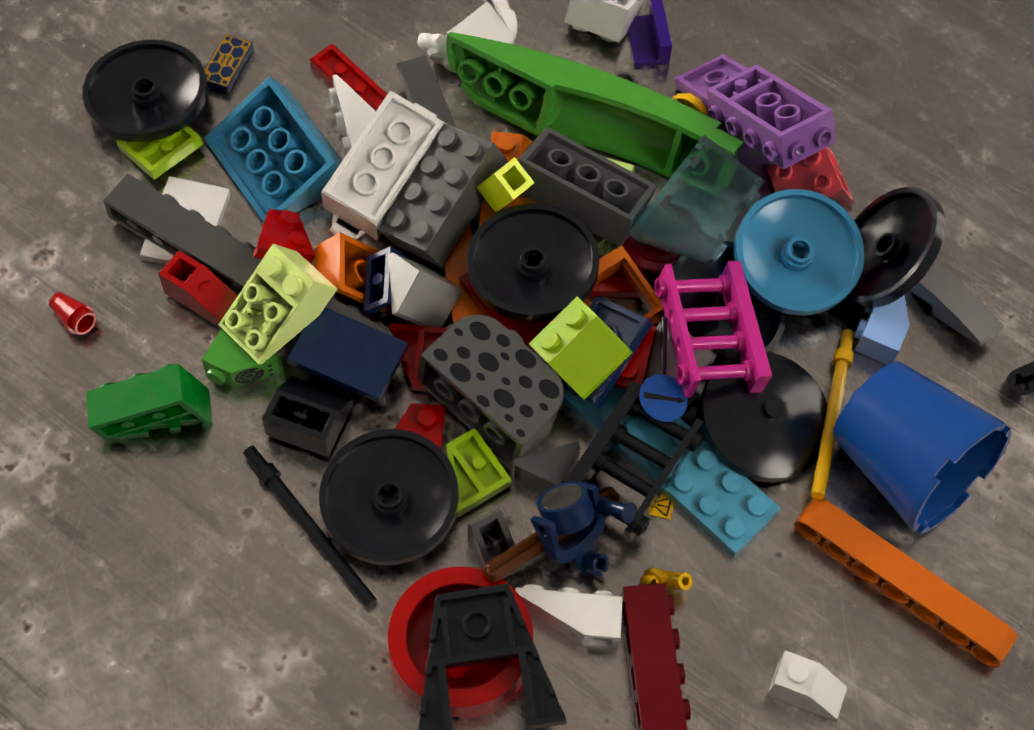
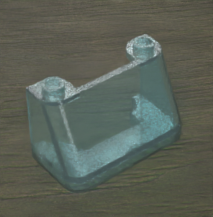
(699, 204)

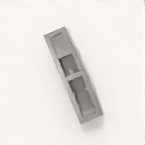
(957, 305)

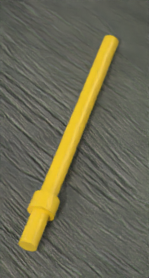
(842, 362)

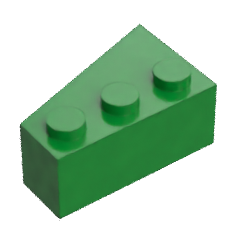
(148, 401)

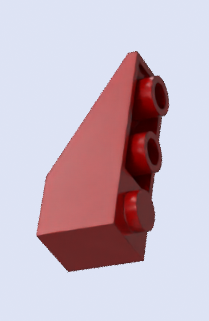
(196, 287)

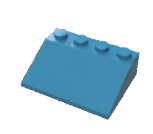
(274, 150)

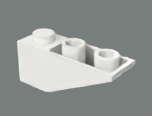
(352, 114)
(583, 617)

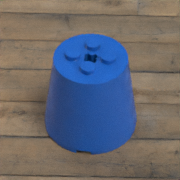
(919, 443)

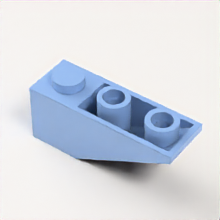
(883, 331)

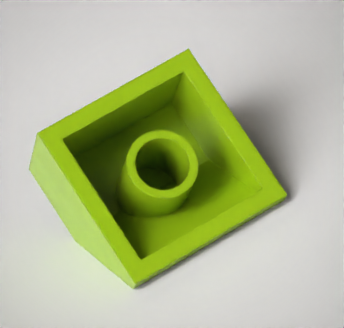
(580, 348)

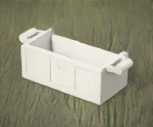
(379, 165)

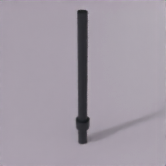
(270, 476)

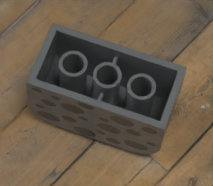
(493, 384)

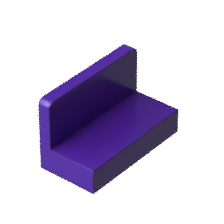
(650, 37)

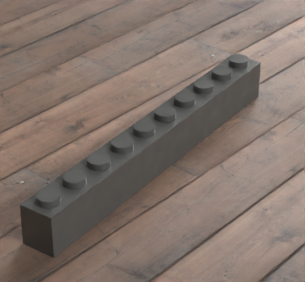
(175, 228)

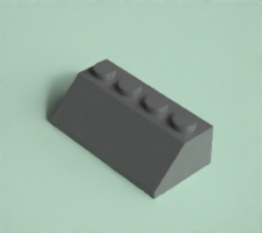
(586, 185)

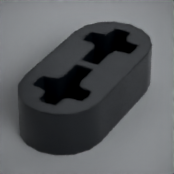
(1020, 375)

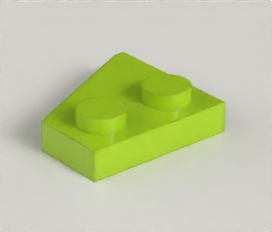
(161, 154)
(476, 471)

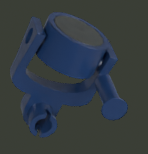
(571, 509)

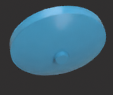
(799, 252)

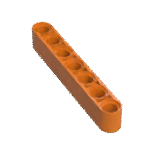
(906, 582)

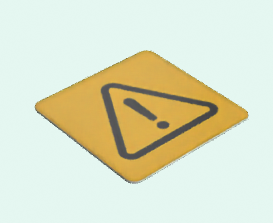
(663, 508)

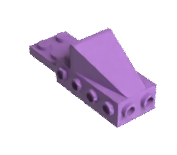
(762, 110)

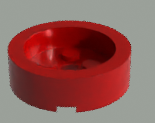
(472, 688)

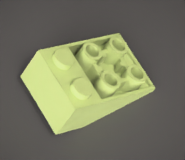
(276, 303)

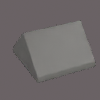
(420, 292)

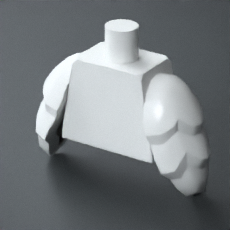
(490, 21)

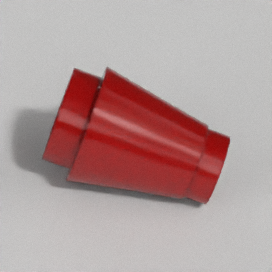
(74, 314)

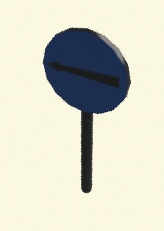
(661, 394)

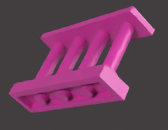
(737, 312)

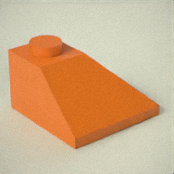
(344, 264)

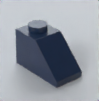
(377, 281)

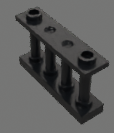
(615, 432)

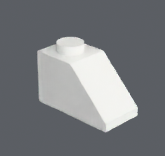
(807, 686)

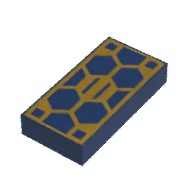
(227, 62)

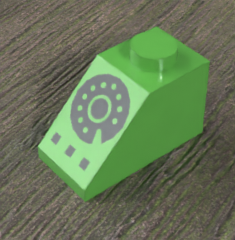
(232, 365)

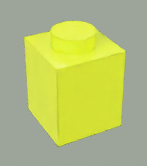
(505, 185)

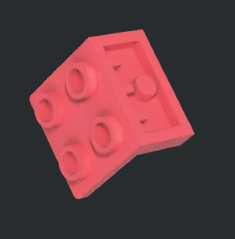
(815, 173)

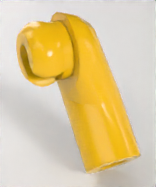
(673, 580)

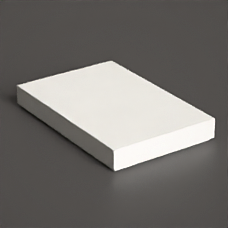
(202, 197)

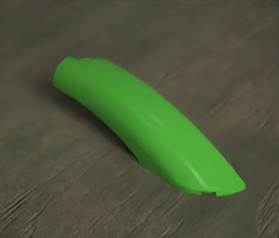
(581, 103)

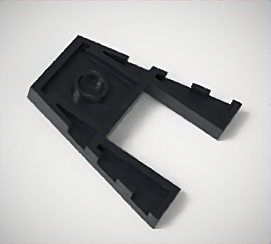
(479, 629)

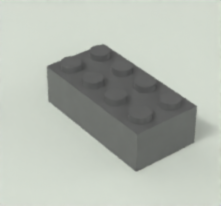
(442, 195)

